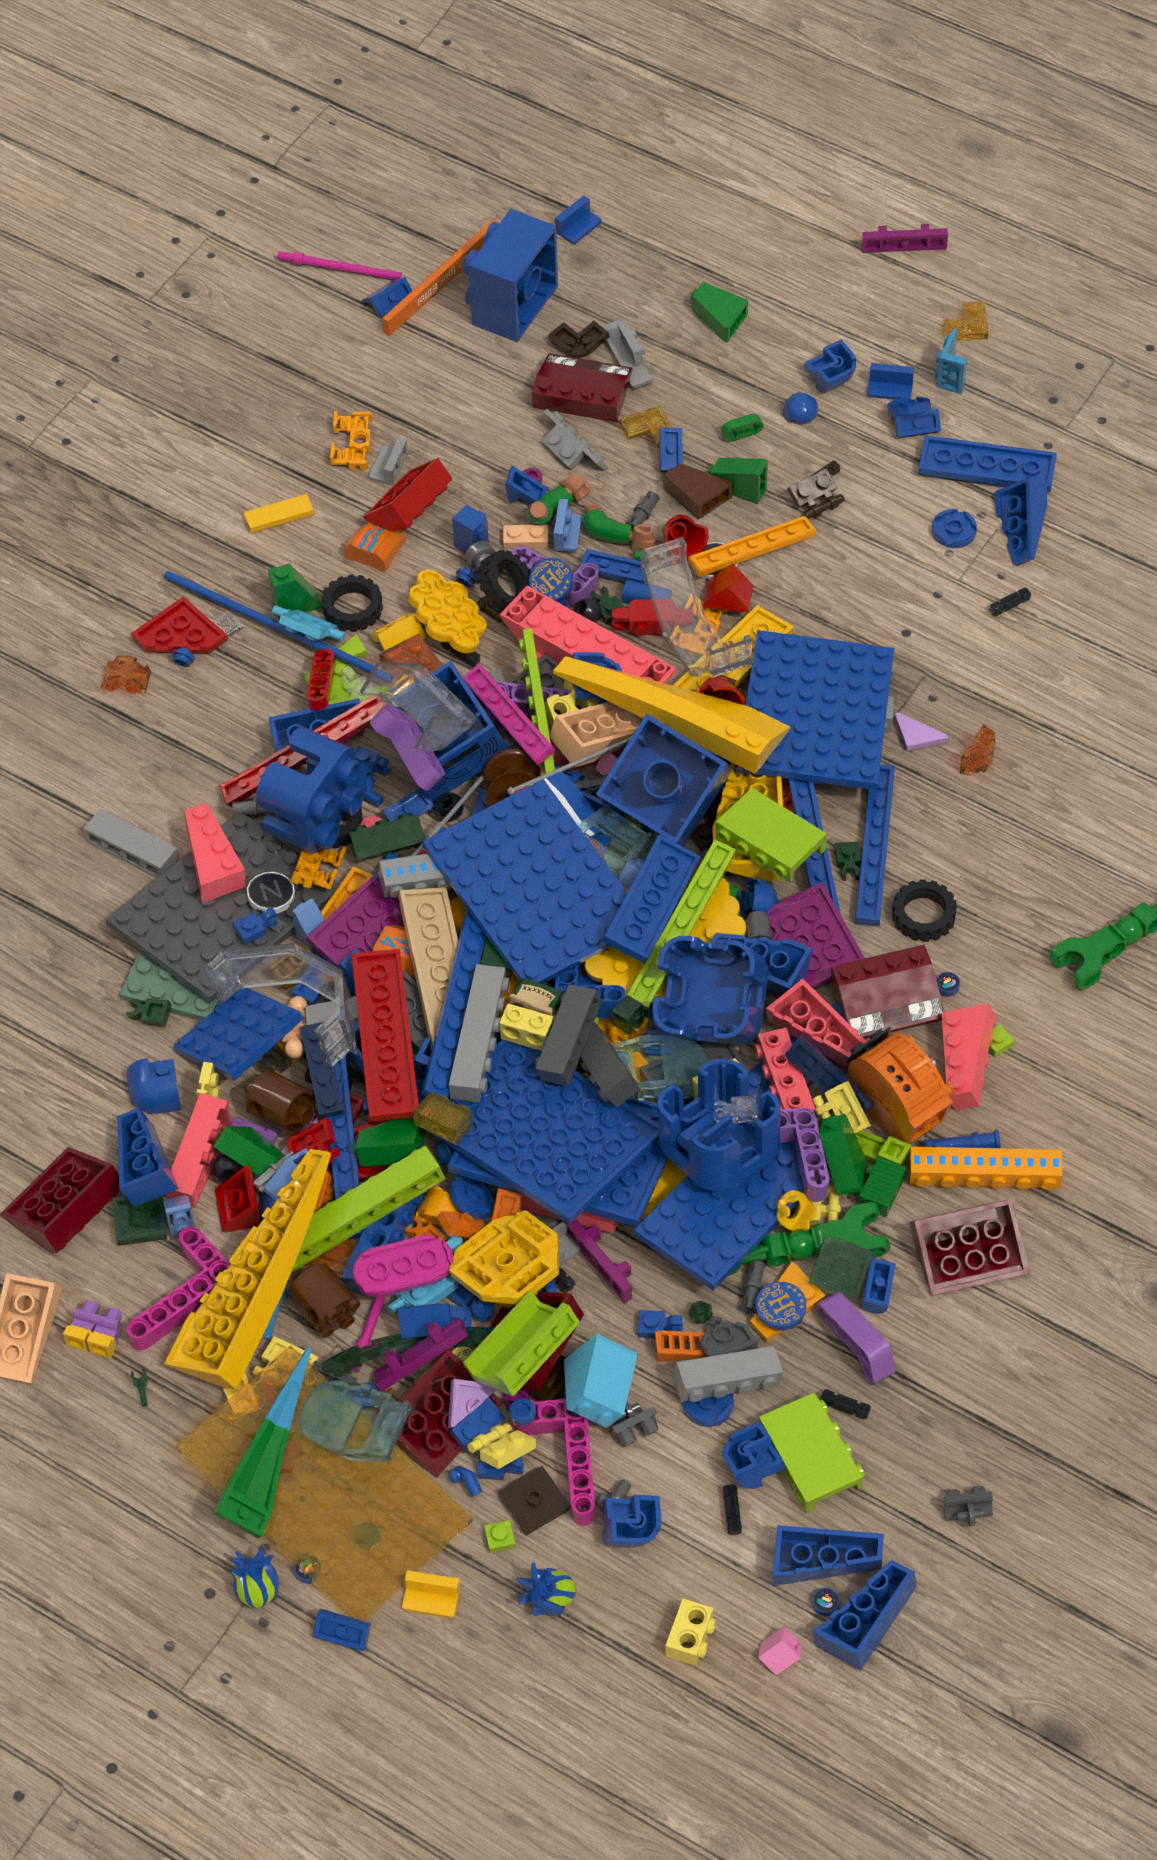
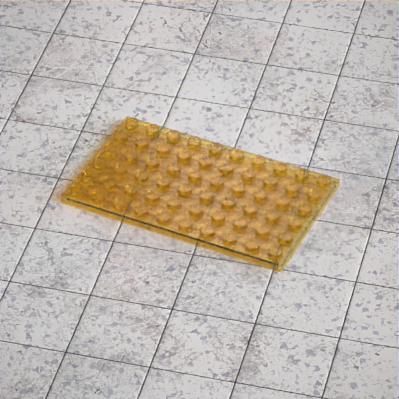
(333, 1517)

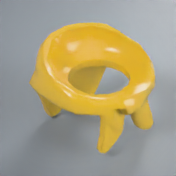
(803, 1214)

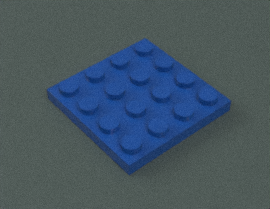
(238, 1032)

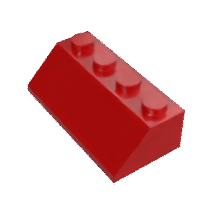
(410, 496)

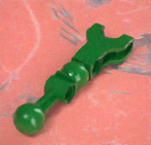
(1104, 945)
(801, 1244)

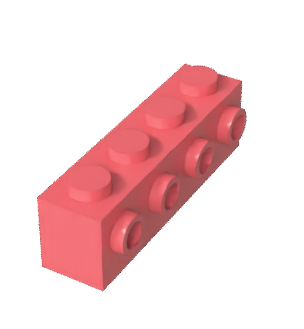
(784, 1077)

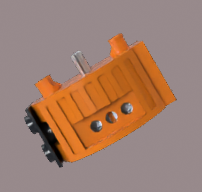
(901, 1083)

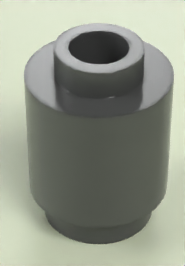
(758, 925)

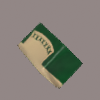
(536, 997)

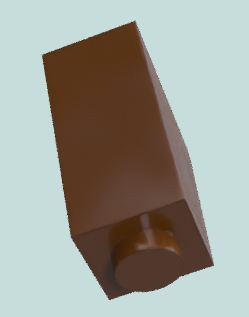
(696, 489)

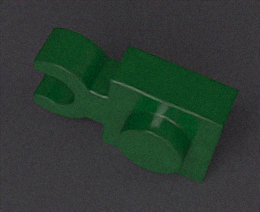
(607, 604)
(849, 858)
(152, 1012)

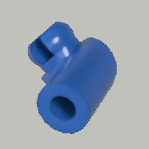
(370, 795)
(466, 1476)

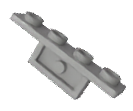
(628, 351)
(567, 445)

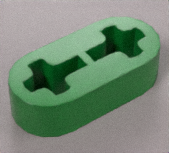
(742, 427)

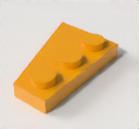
(812, 1294)

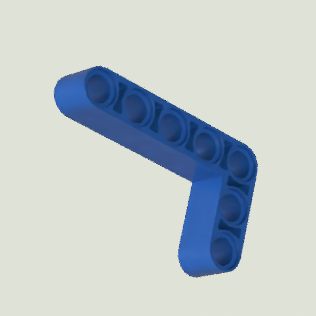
(609, 994)

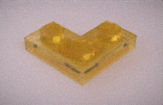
(973, 324)
(645, 422)

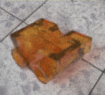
(126, 673)
(981, 755)

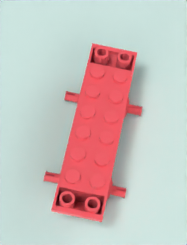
(562, 631)

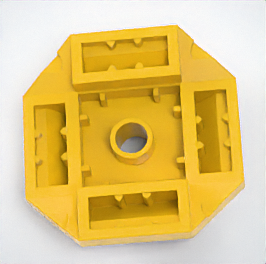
(508, 1259)

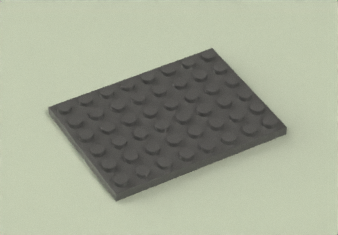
(184, 933)

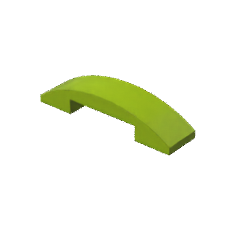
(875, 1146)

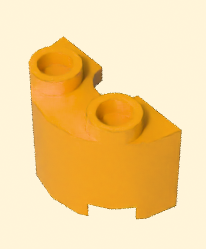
(432, 1204)

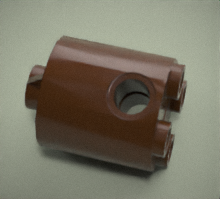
(280, 1102)
(323, 1299)

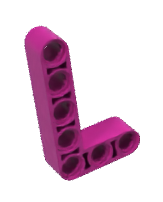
(185, 1293)
(574, 1449)

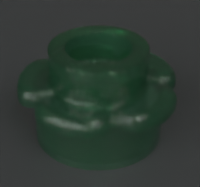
(700, 1312)

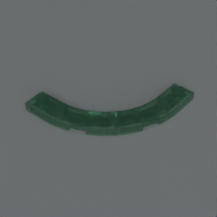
(354, 1356)

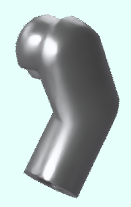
(620, 1492)

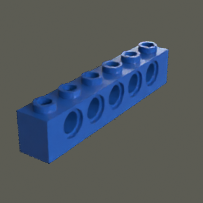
(382, 1232)

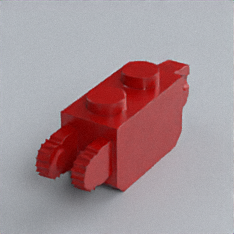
(637, 619)

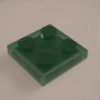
(140, 1222)
(841, 1266)

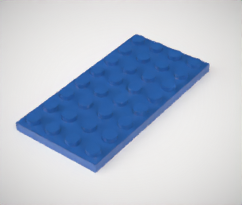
(717, 1230)

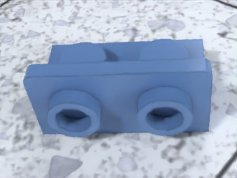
(566, 528)

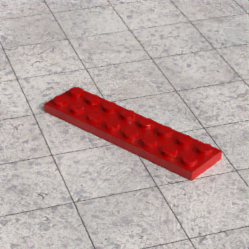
(385, 1035)

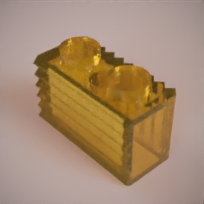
(443, 1117)

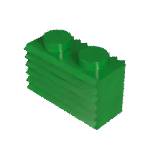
(882, 1184)

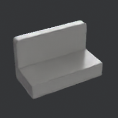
(389, 462)

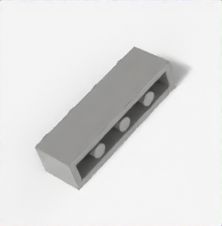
(130, 843)
(727, 1374)

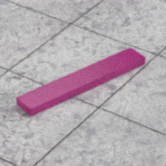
(509, 714)

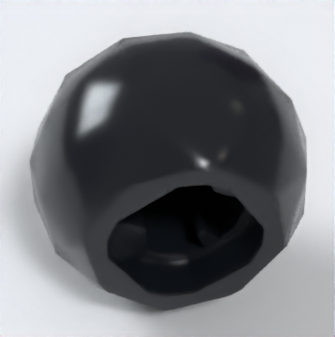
(589, 609)
(445, 803)
(224, 1167)

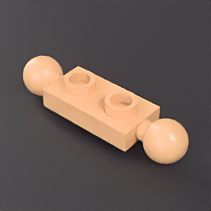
(294, 1043)

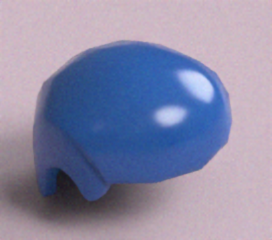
(800, 408)

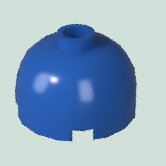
(758, 897)

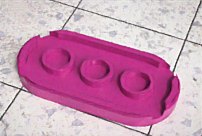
(402, 1266)

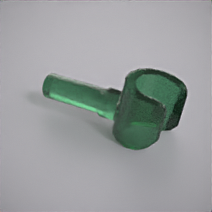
(140, 1383)

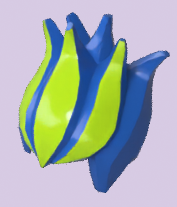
(255, 1579)
(547, 1591)

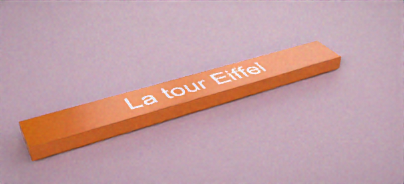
(432, 284)

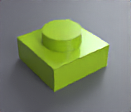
(1001, 1041)
(500, 1536)

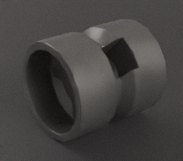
(477, 553)

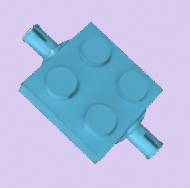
(312, 626)
(424, 1295)

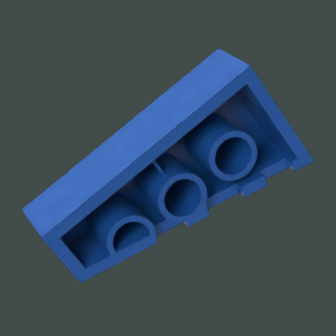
(864, 1620)

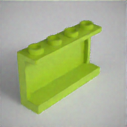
(769, 834)
(520, 1344)
(812, 1451)

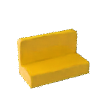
(398, 631)
(431, 1594)

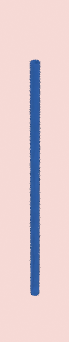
(263, 619)

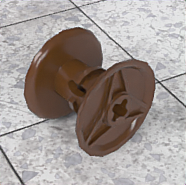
(507, 769)

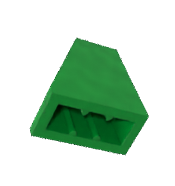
(719, 309)
(745, 474)
(292, 590)
(388, 1142)
(248, 1148)
(843, 1154)

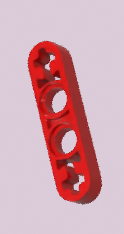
(318, 678)

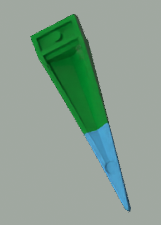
(252, 1487)

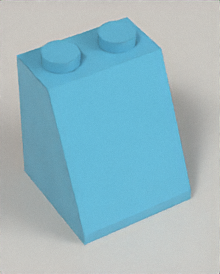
(599, 1380)

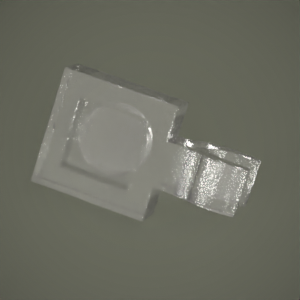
(355, 684)

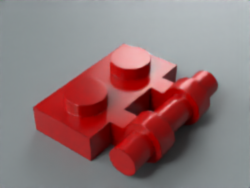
(315, 1137)

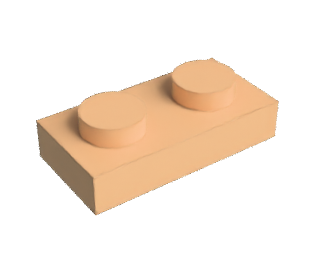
(525, 535)

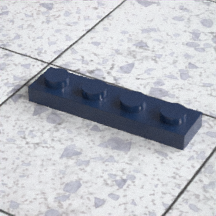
(821, 1070)
(322, 1074)

